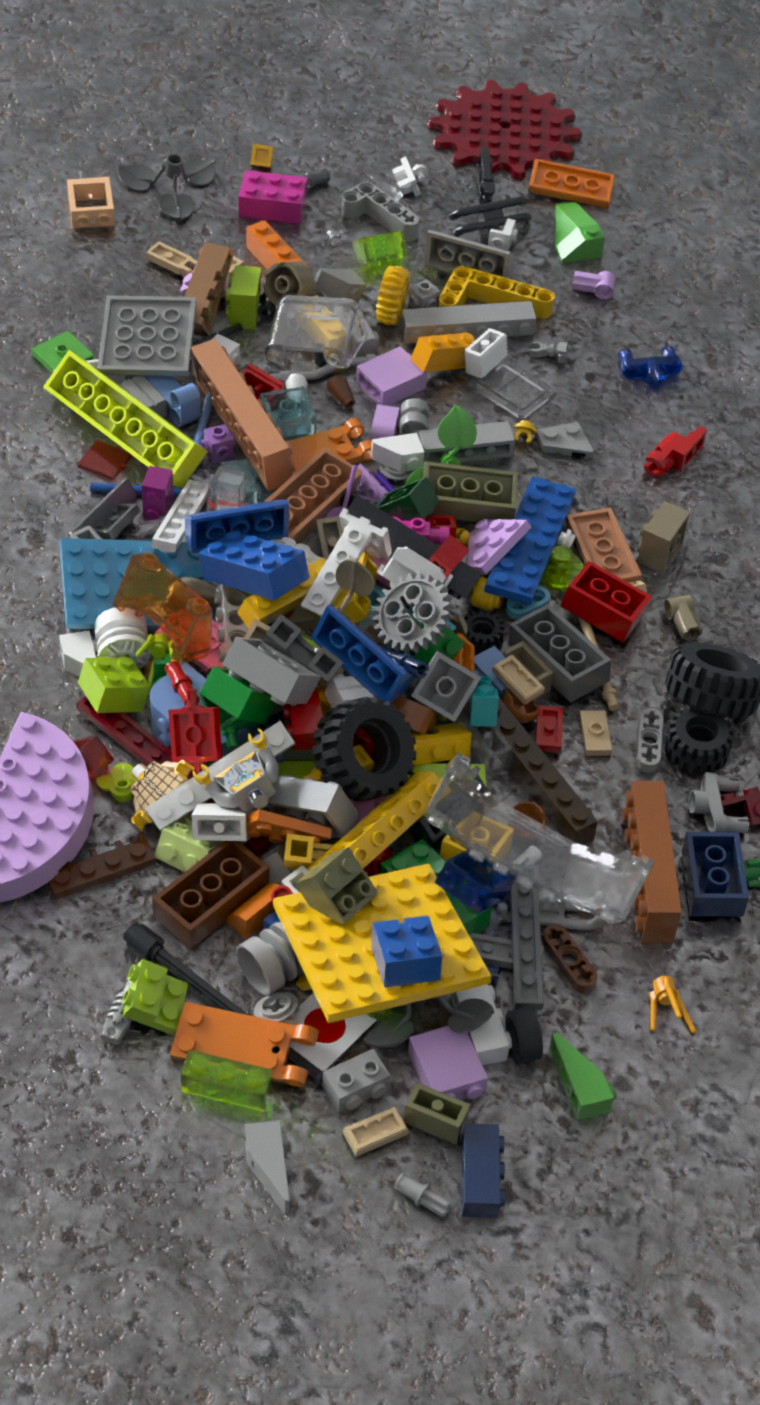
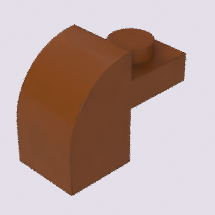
(420, 717)

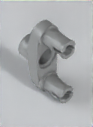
(709, 804)

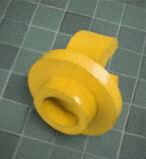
(525, 428)

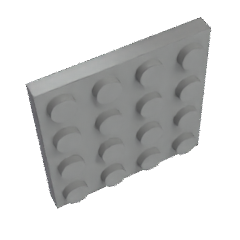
(147, 335)

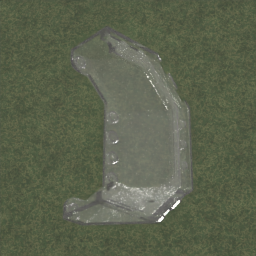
(531, 850)

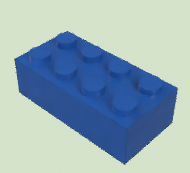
(254, 565)

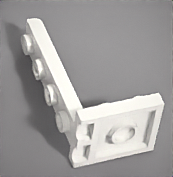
(356, 537)

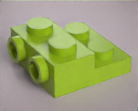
(154, 997)

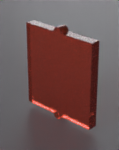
(104, 460)

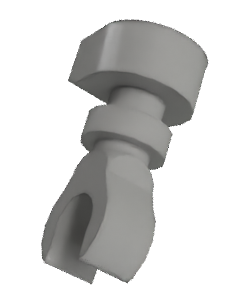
(540, 349)

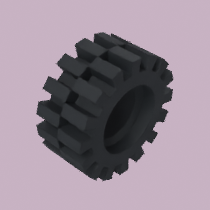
(485, 622)

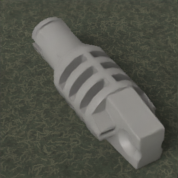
(116, 1024)

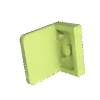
(178, 847)

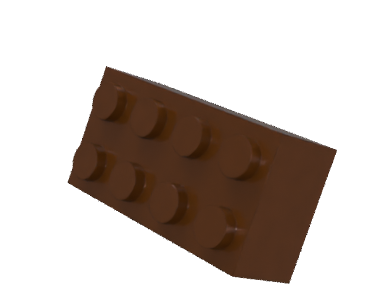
(209, 892)

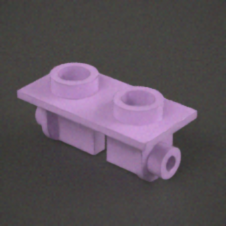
(370, 485)

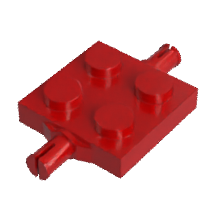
(195, 733)

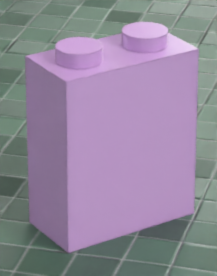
(390, 377)
(448, 1063)

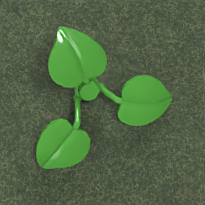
(453, 431)

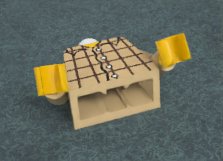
(153, 784)

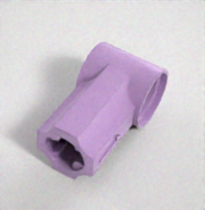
(600, 284)

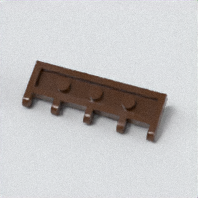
(102, 867)

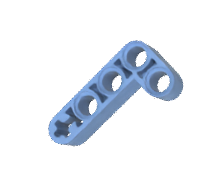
(182, 402)

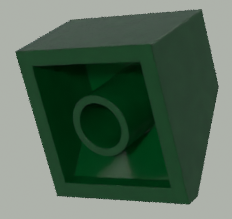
(410, 501)

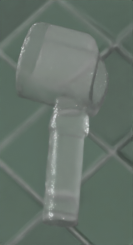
(330, 236)

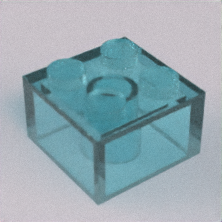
(291, 412)

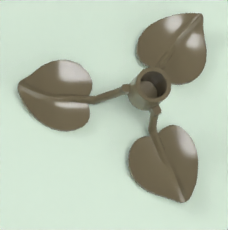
(349, 576)

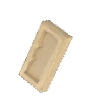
(518, 679)
(595, 733)
(375, 1131)

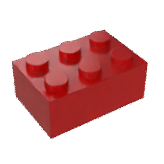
(605, 601)

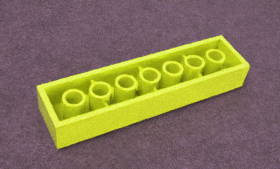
(124, 418)

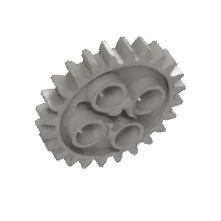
(432, 597)

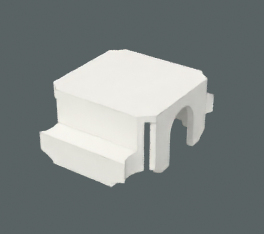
(407, 561)

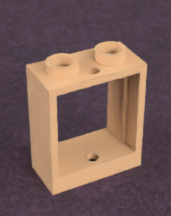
(90, 189)

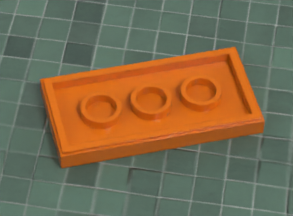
(571, 183)

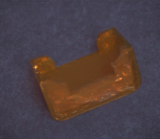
(168, 602)

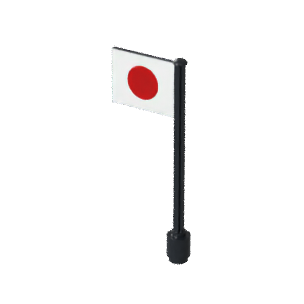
(333, 1037)

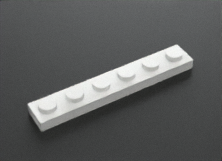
(173, 526)
(187, 795)

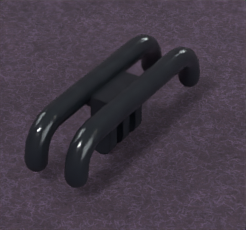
(491, 215)

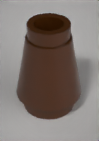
(340, 390)

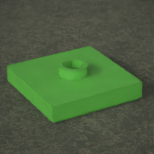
(52, 351)

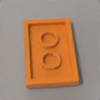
(278, 826)

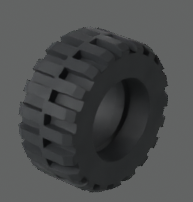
(714, 680)
(391, 740)

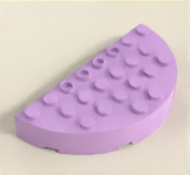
(42, 805)

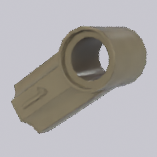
(682, 612)

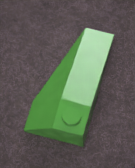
(576, 234)

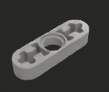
(643, 747)

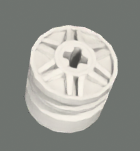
(121, 635)

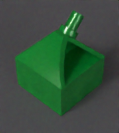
(237, 703)

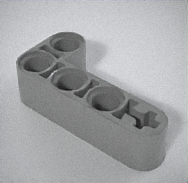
(381, 207)

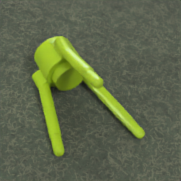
(158, 646)

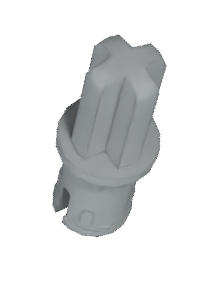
(422, 1195)

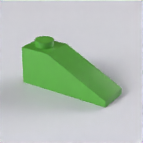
(582, 1080)

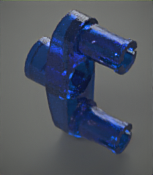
(651, 369)

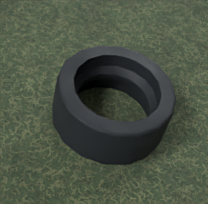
(524, 1034)

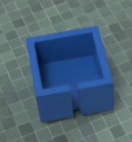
(406, 951)

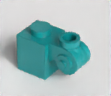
(484, 704)

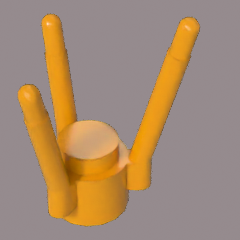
(667, 994)

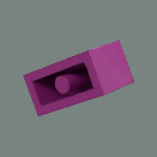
(157, 493)

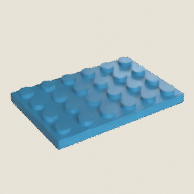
(96, 568)

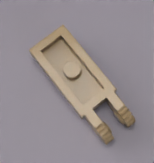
(171, 259)

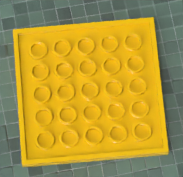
(341, 958)

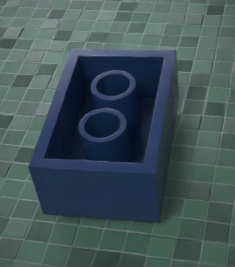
(715, 874)

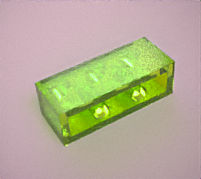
(226, 1080)

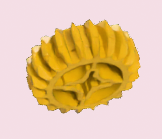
(392, 295)

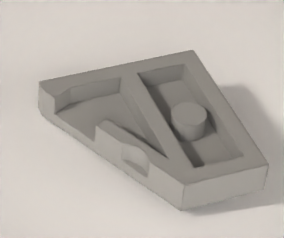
(564, 440)

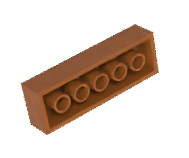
(650, 836)

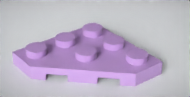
(492, 541)

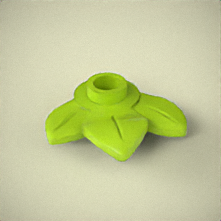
(118, 782)

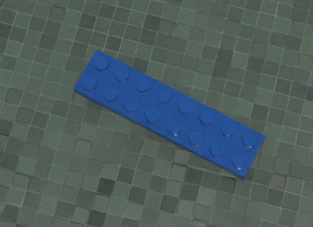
(524, 565)

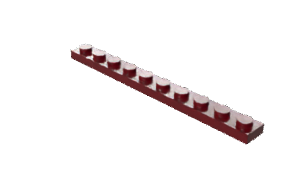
(145, 749)

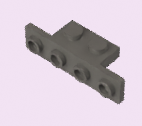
(112, 512)

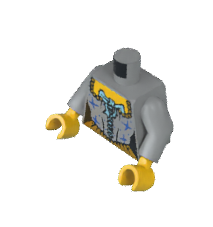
(246, 782)

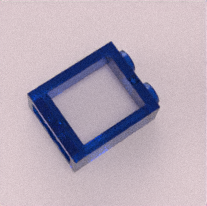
(483, 887)

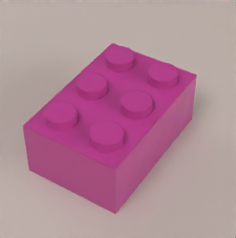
(272, 197)

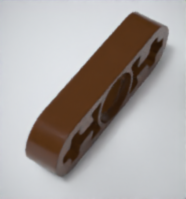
(569, 970)

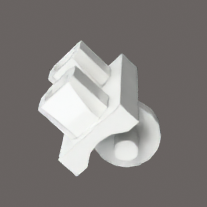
(408, 178)

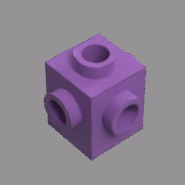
(218, 443)

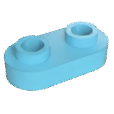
(518, 609)

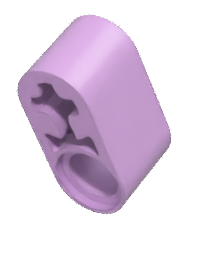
(385, 422)

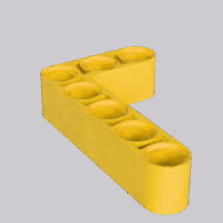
(493, 289)

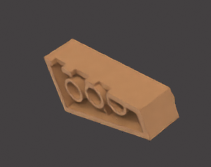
(208, 284)

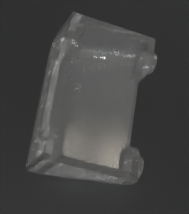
(317, 325)

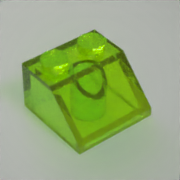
(380, 248)

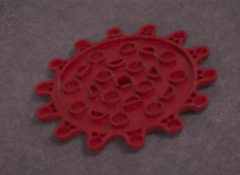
(478, 120)

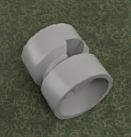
(413, 416)

